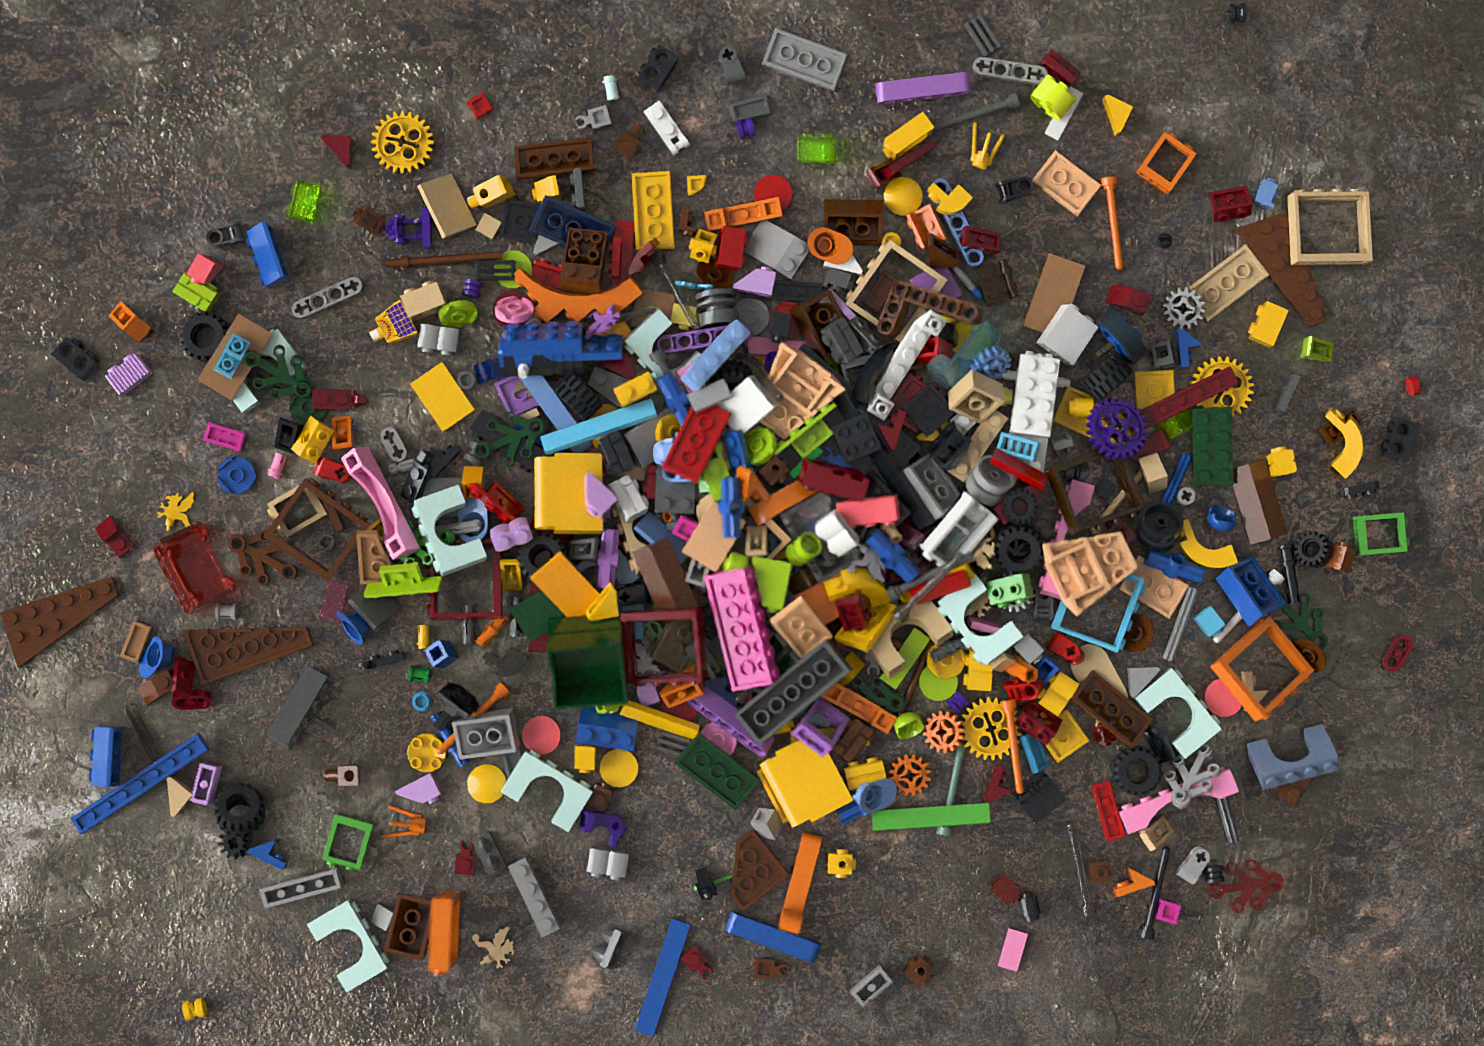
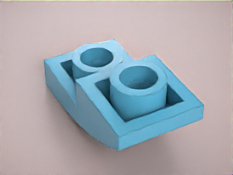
(232, 356)

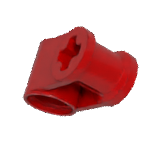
(330, 469)
(1064, 648)
(1020, 690)

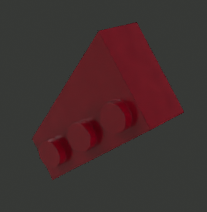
(833, 479)

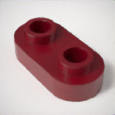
(1397, 653)
(200, 700)

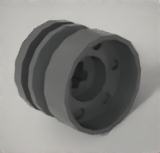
(717, 304)

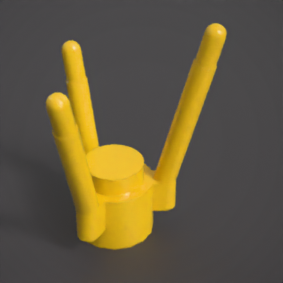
(981, 159)

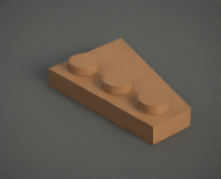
(371, 556)

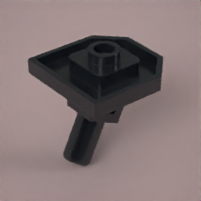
(457, 702)

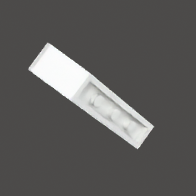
(902, 360)

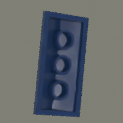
(555, 218)

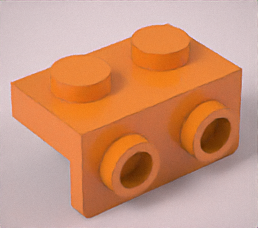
(925, 222)

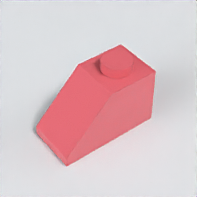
(204, 269)

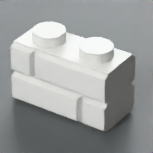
(629, 500)

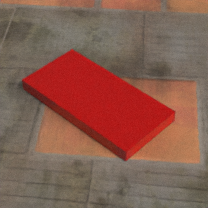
(696, 443)

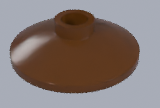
(709, 274)
(1143, 625)
(1312, 653)

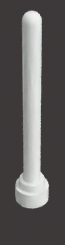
(1276, 578)

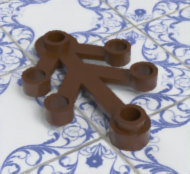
(259, 556)

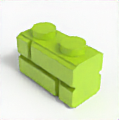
(201, 296)

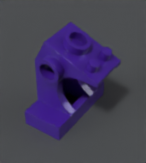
(396, 229)
(593, 819)

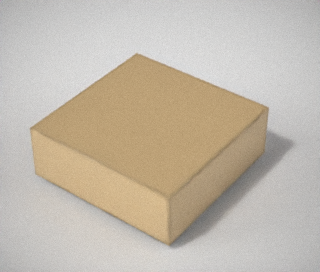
(488, 226)
(1002, 662)

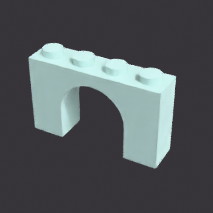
(642, 339)
(245, 397)
(447, 558)
(986, 647)
(1202, 725)
(531, 767)
(348, 917)

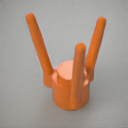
(416, 825)

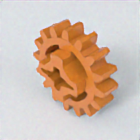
(943, 724)
(911, 783)

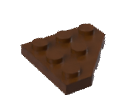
(754, 870)

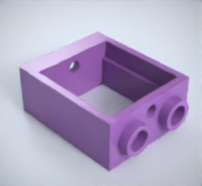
(805, 731)

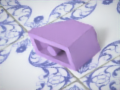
(757, 282)
(597, 496)
(421, 790)

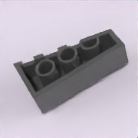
(297, 708)

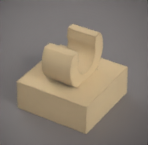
(531, 414)

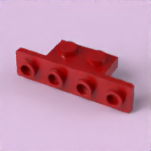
(621, 251)
(497, 500)

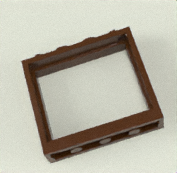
(298, 554)

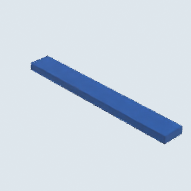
(140, 783)

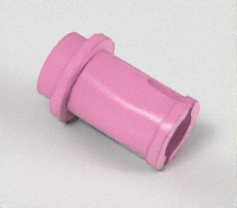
(277, 466)

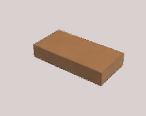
(136, 641)

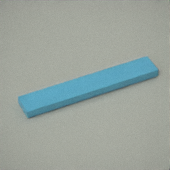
(598, 426)

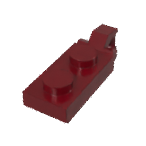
(336, 399)

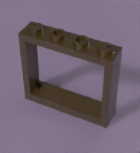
(1126, 480)

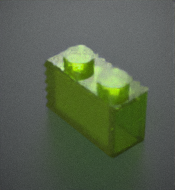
(816, 149)
(304, 202)

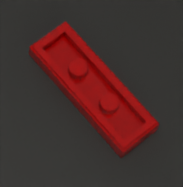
(1019, 469)
(949, 584)
(1108, 810)

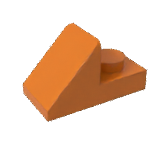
(343, 432)
(750, 485)
(1137, 883)

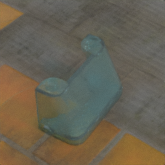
(950, 371)

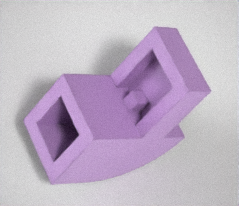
(648, 694)

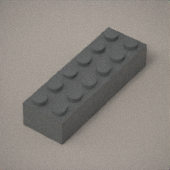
(793, 691)

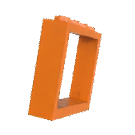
(1237, 687)
(444, 931)

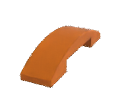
(743, 213)
(780, 502)
(860, 707)

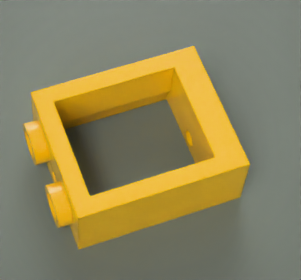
(907, 136)

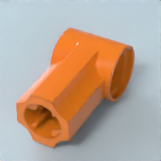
(1022, 670)

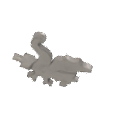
(870, 558)

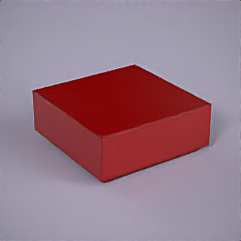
(480, 105)

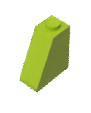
(772, 582)

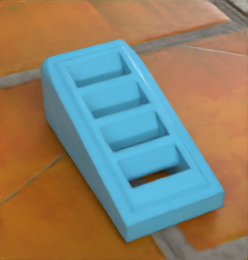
(1035, 450)

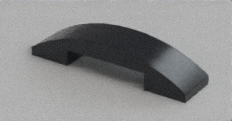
(871, 370)

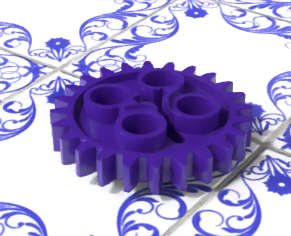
(1102, 434)

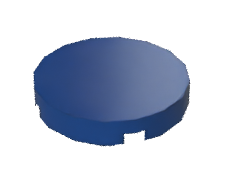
(236, 475)

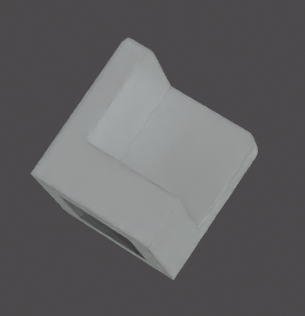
(766, 823)

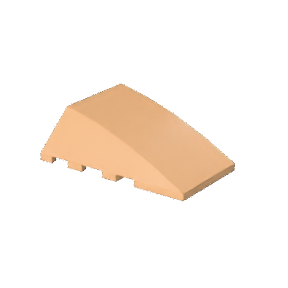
(804, 387)
(1087, 567)

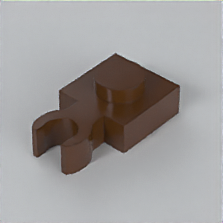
(766, 969)

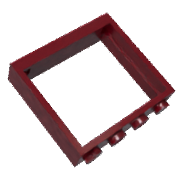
(497, 591)
(663, 614)

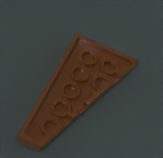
(1271, 246)
(46, 620)
(230, 651)

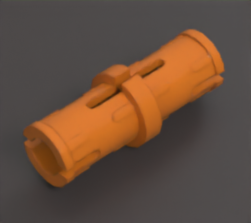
(491, 631)

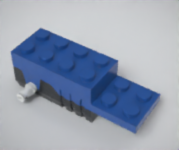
(553, 348)

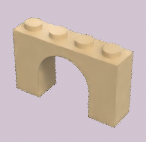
(922, 615)

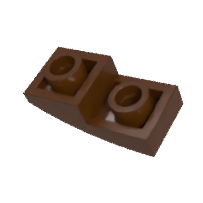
(1332, 433)

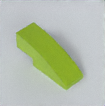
(909, 652)

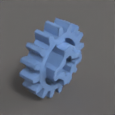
(992, 363)

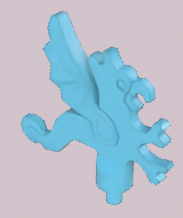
(694, 286)

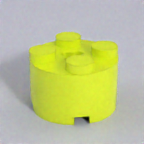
(1053, 97)

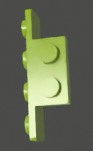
(810, 436)
(715, 471)
(402, 580)

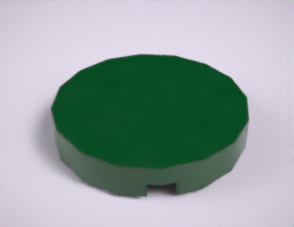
(302, 409)

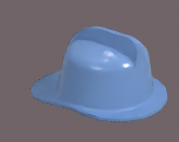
(474, 510)
(875, 795)

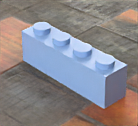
(715, 355)

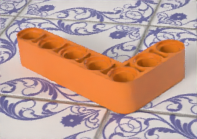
(799, 884)

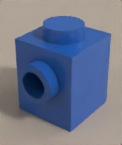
(441, 653)

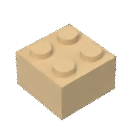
(423, 301)
(976, 396)

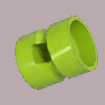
(803, 549)

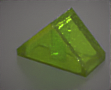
(1176, 424)

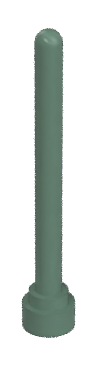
(946, 830)

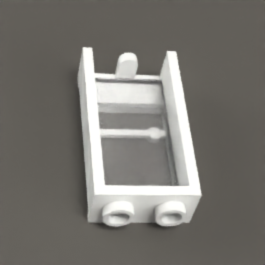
(959, 530)

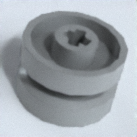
(989, 483)

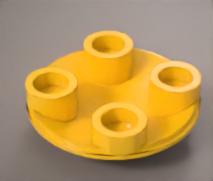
(903, 196)
(423, 753)
(486, 783)

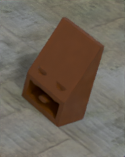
(584, 261)

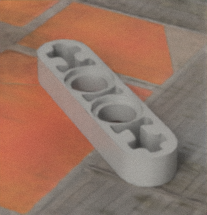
(1010, 67)
(328, 300)

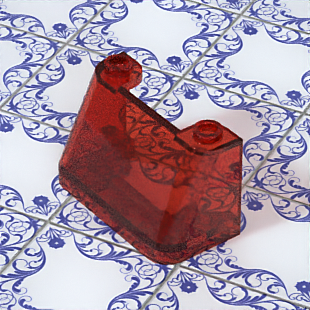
(192, 568)

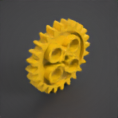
(397, 158)
(1237, 395)
(974, 734)

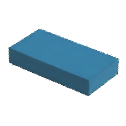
(1034, 753)

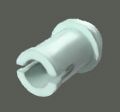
(611, 87)

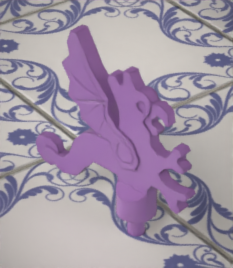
(602, 321)

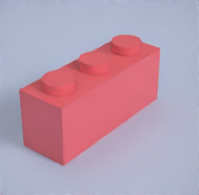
(871, 511)

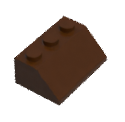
(855, 219)
(813, 316)
(410, 926)

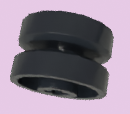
(1159, 527)

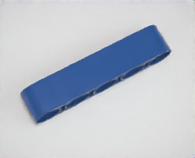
(773, 937)

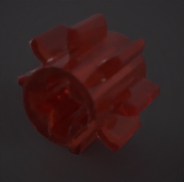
(1102, 735)

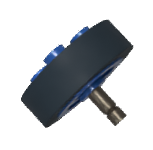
(1120, 337)

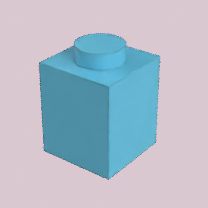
(1209, 622)

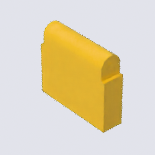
(562, 493)
(805, 783)

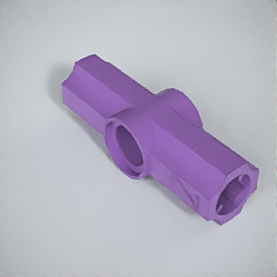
(608, 557)

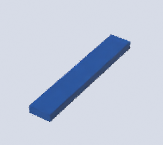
(662, 977)

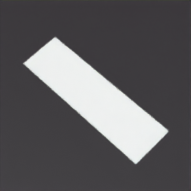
(1057, 126)

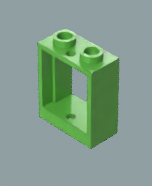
(1361, 535)
(352, 822)

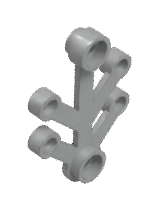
(1192, 777)

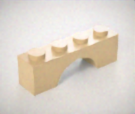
(980, 442)
(630, 542)

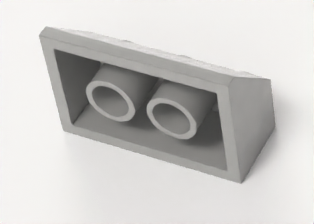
(932, 485)

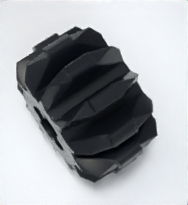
(237, 850)

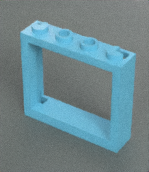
(1125, 624)

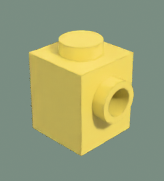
(678, 317)

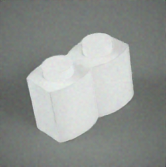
(836, 533)

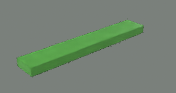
(931, 817)

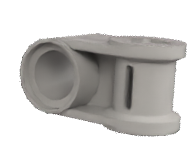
(1192, 868)

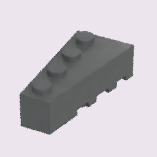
(605, 382)

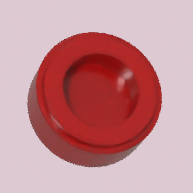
(1413, 386)

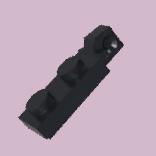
(418, 477)

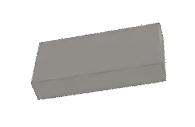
(709, 396)

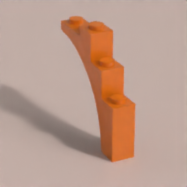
(576, 304)

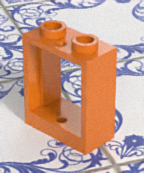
(1153, 177)

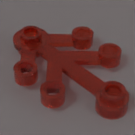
(1248, 885)

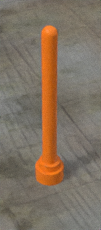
(1109, 185)
(499, 693)
(1008, 707)

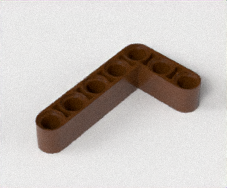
(927, 302)

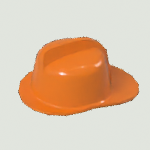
(830, 245)

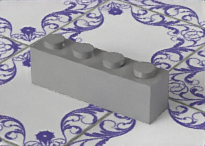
(301, 887)
(534, 896)

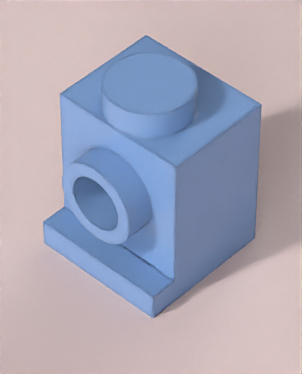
(1266, 193)

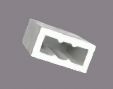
(1067, 334)
(748, 405)

